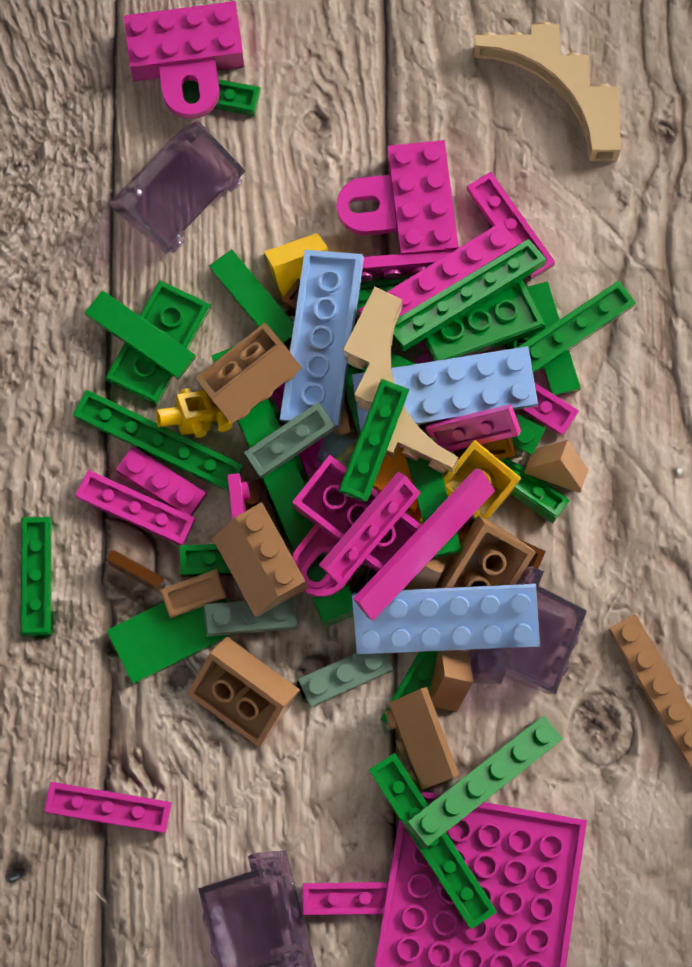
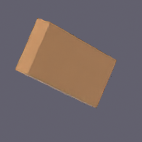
(193, 593)

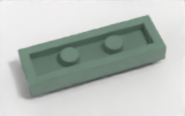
(290, 440)
(239, 619)
(343, 676)

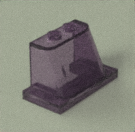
(535, 666)
(257, 916)

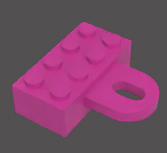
(185, 47)
(412, 200)
(332, 518)

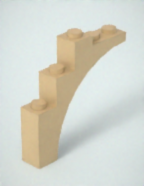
(569, 75)
(371, 347)

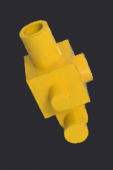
(193, 414)

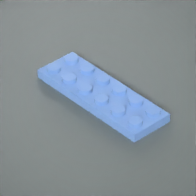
(320, 332)
(464, 385)
(451, 620)

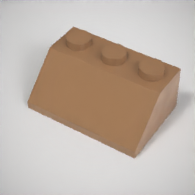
(249, 373)
(487, 558)
(259, 560)
(242, 691)
(421, 739)

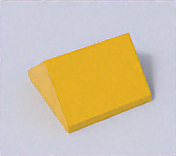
(287, 260)
(497, 473)

